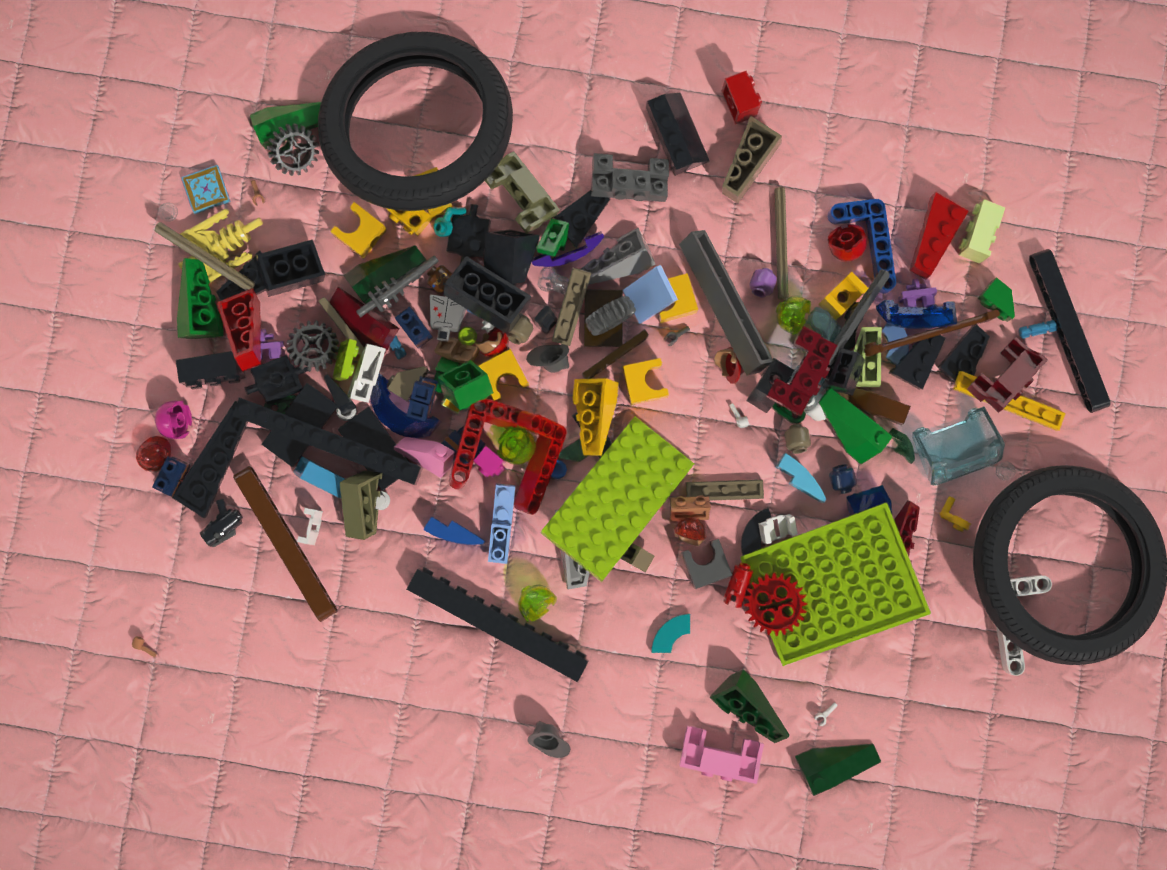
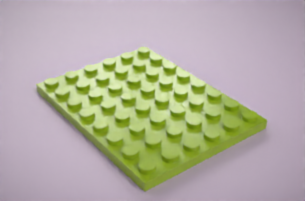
(853, 582)

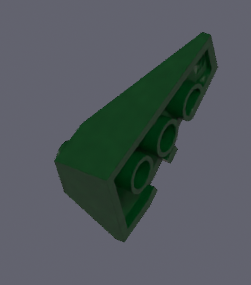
(371, 273)
(746, 700)
(834, 765)

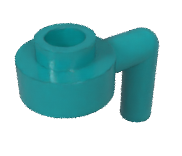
(443, 226)

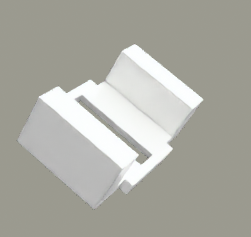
(315, 519)
(786, 526)

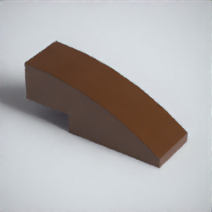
(879, 406)

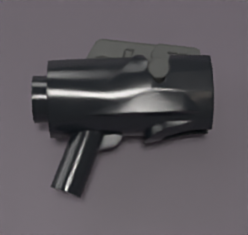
(223, 527)

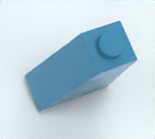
(318, 476)

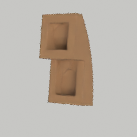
(456, 351)

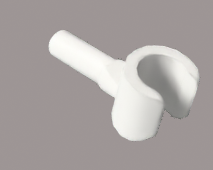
(741, 421)
(826, 713)

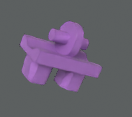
(916, 293)
(273, 347)

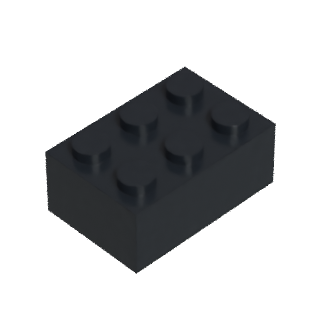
(290, 268)
(209, 370)

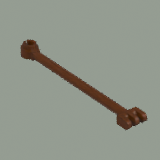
(873, 349)

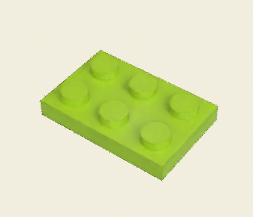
(343, 364)

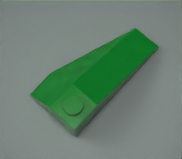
(271, 118)
(196, 306)
(857, 431)

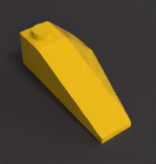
(595, 408)

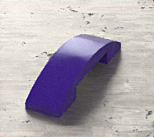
(591, 242)

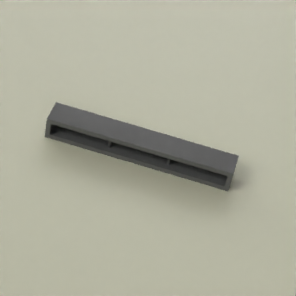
(726, 302)

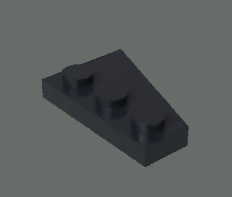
(582, 216)
(249, 270)
(965, 354)
(918, 362)

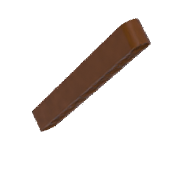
(285, 543)

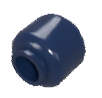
(843, 478)

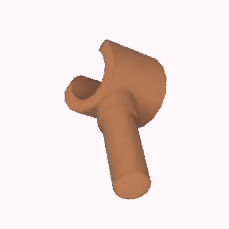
(256, 193)
(138, 644)

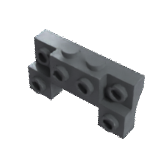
(629, 183)

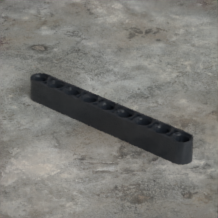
(1069, 331)

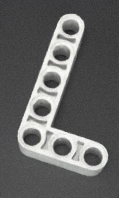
(1017, 653)

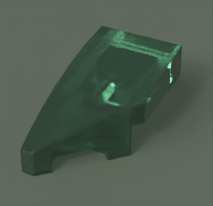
(904, 445)
(573, 452)

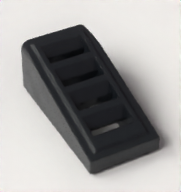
(545, 319)
(341, 399)

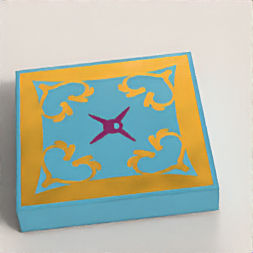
(206, 189)

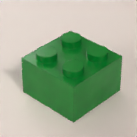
(465, 385)

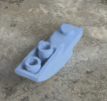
(501, 523)

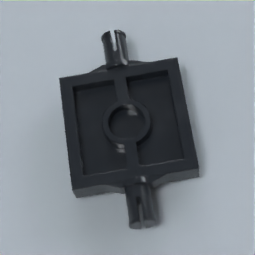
(468, 234)
(276, 379)

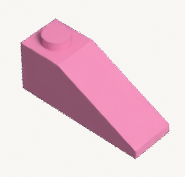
(427, 454)

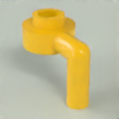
(959, 523)

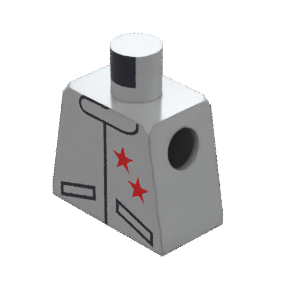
(445, 316)

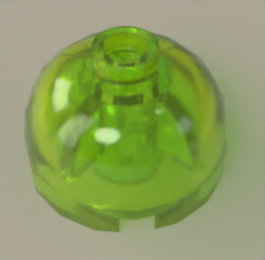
(792, 313)
(516, 445)
(534, 601)

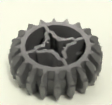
(285, 150)
(610, 315)
(303, 357)

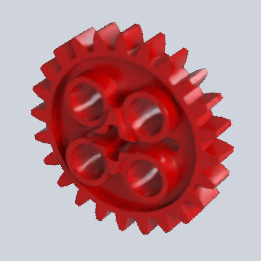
(781, 620)

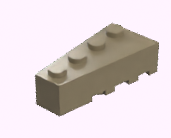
(752, 155)

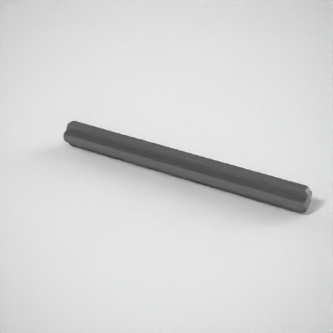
(859, 312)

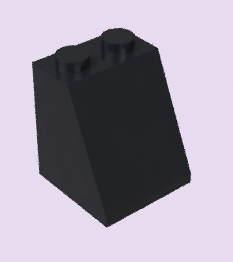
(509, 254)

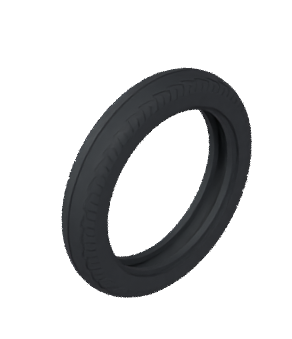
(403, 52)
(1145, 548)

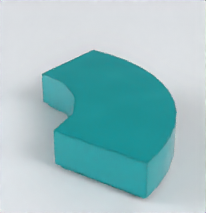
(670, 633)

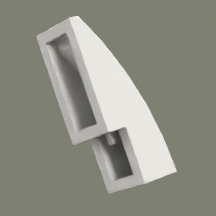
(366, 373)

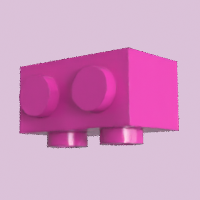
(489, 463)

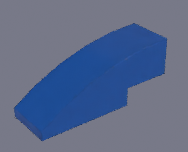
(452, 533)

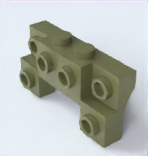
(525, 190)

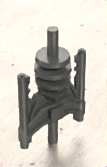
(390, 291)

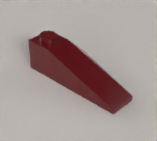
(370, 327)
(907, 523)

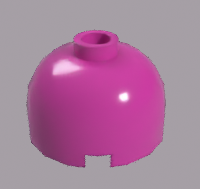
(173, 419)

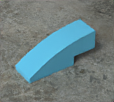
(801, 477)

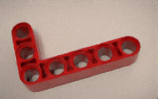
(473, 434)
(541, 463)

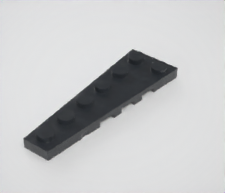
(209, 469)

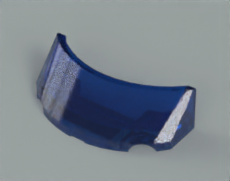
(918, 317)
(395, 418)

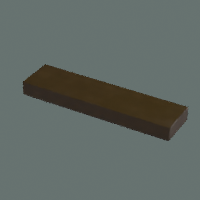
(615, 355)

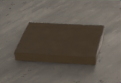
(593, 301)

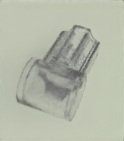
(550, 280)

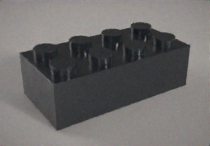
(487, 295)

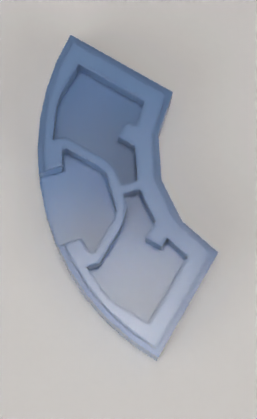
(893, 333)

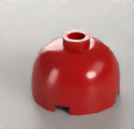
(847, 243)

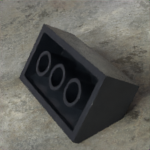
(676, 132)

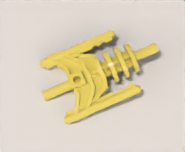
(218, 244)

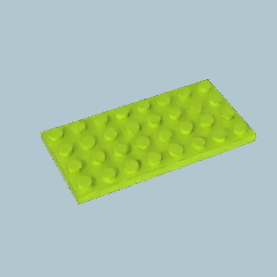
(617, 498)

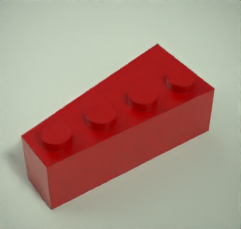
(938, 230)
(243, 327)

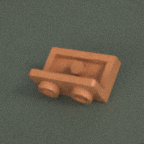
(694, 507)

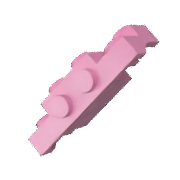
(716, 761)

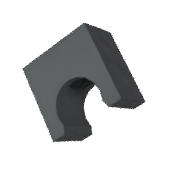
(711, 572)

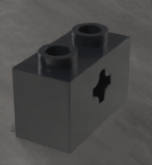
(846, 371)

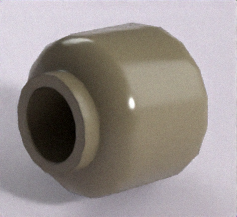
(521, 331)
(797, 439)

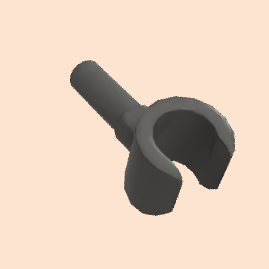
(674, 336)

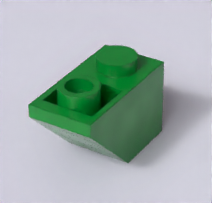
(998, 297)

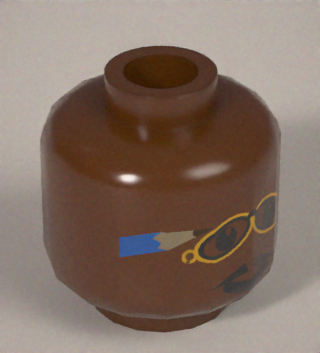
(438, 278)

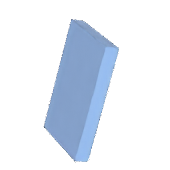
(650, 294)

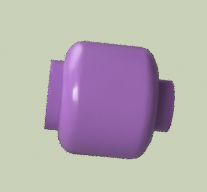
(763, 282)

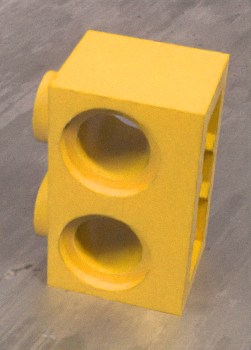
(406, 218)

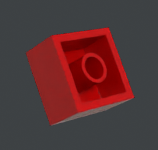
(741, 97)

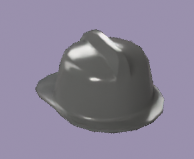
(551, 357)
(548, 740)

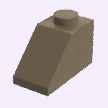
(403, 382)
(638, 557)

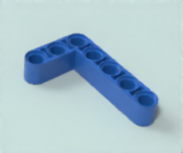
(874, 237)

